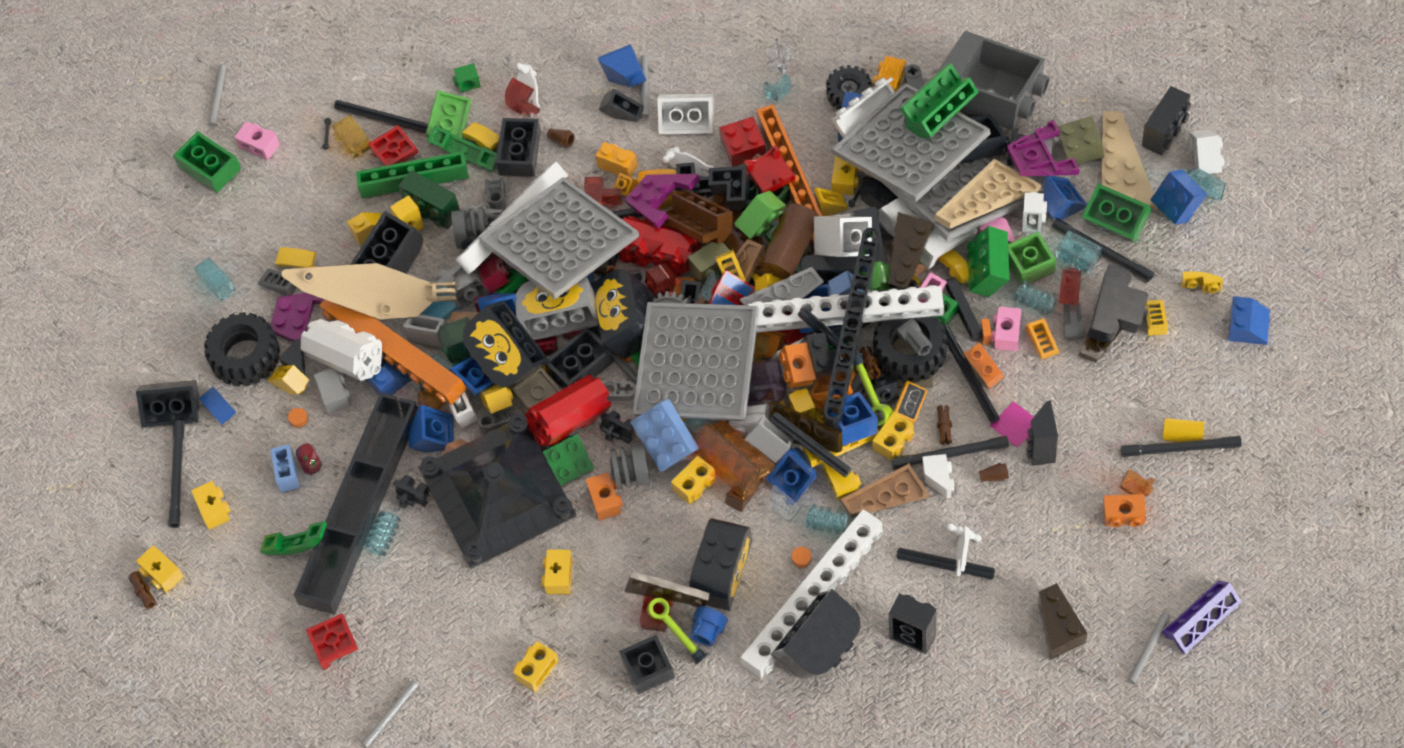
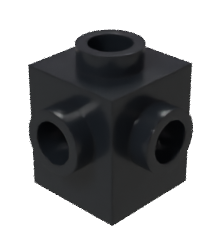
(885, 389)

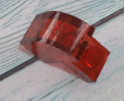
(517, 97)
(596, 189)
(661, 279)

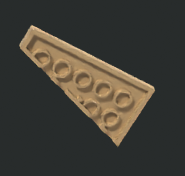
(1121, 164)
(987, 191)

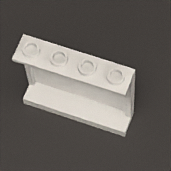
(860, 108)
(936, 244)

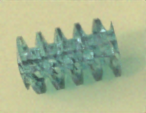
(1035, 298)
(828, 519)
(380, 533)

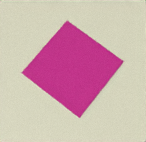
(1013, 423)

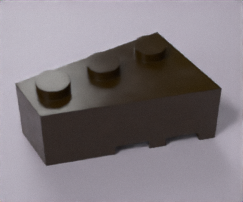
(1060, 622)

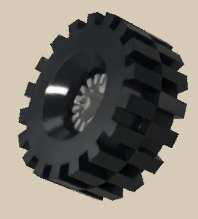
(843, 80)

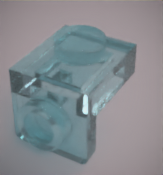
(780, 89)

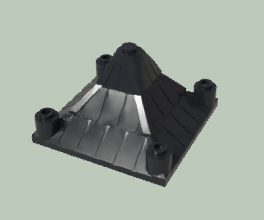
(496, 491)

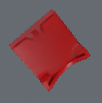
(393, 147)
(769, 171)
(331, 640)

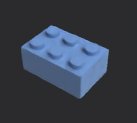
(664, 435)

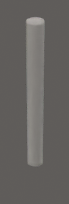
(644, 87)
(217, 95)
(1149, 648)
(389, 714)

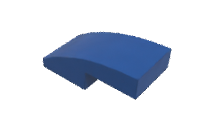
(217, 405)

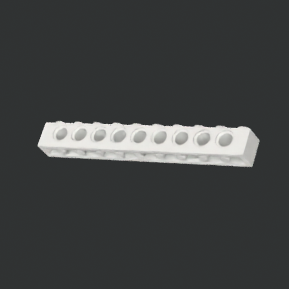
(875, 312)
(863, 524)

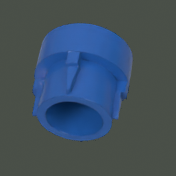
(707, 625)

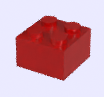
(742, 140)

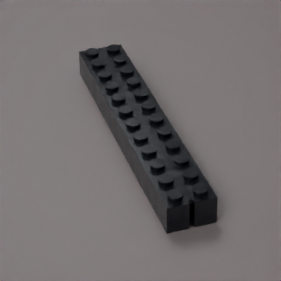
(356, 504)

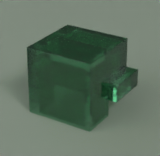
(452, 341)

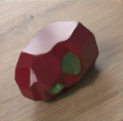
(308, 459)

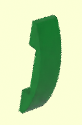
(473, 153)
(292, 544)

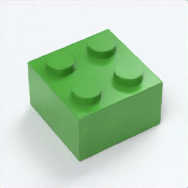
(760, 215)
(1031, 258)

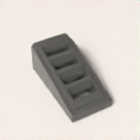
(287, 290)

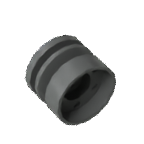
(466, 226)
(630, 466)

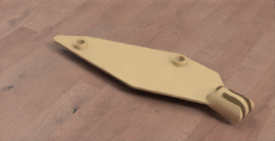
(371, 289)

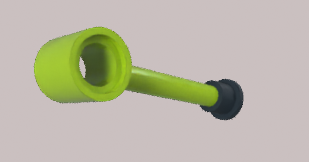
(884, 408)
(697, 654)

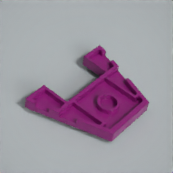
(1033, 157)
(654, 190)
(293, 315)

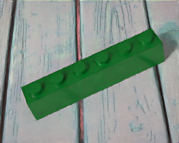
(387, 178)

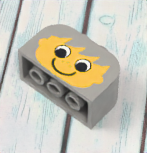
(549, 317)

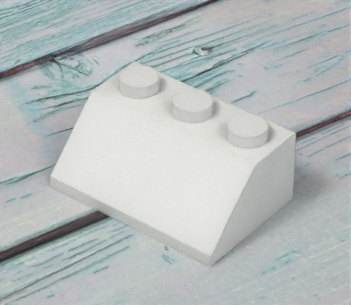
(685, 114)

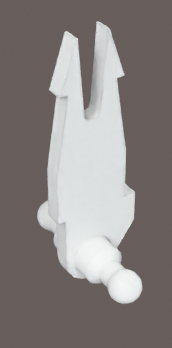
(526, 76)
(675, 157)
(962, 544)

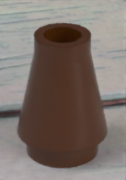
(562, 137)
(994, 473)

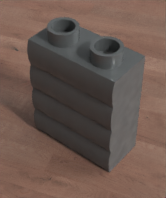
(1002, 76)

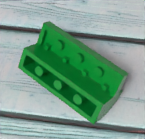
(937, 101)

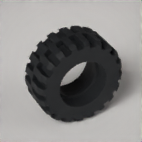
(238, 329)
(909, 366)

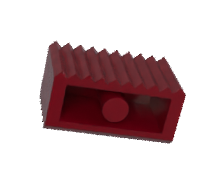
(493, 273)

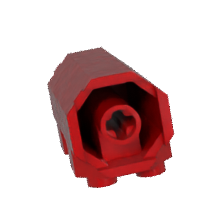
(659, 246)
(568, 410)

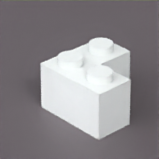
(1206, 149)

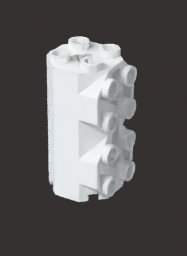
(342, 348)

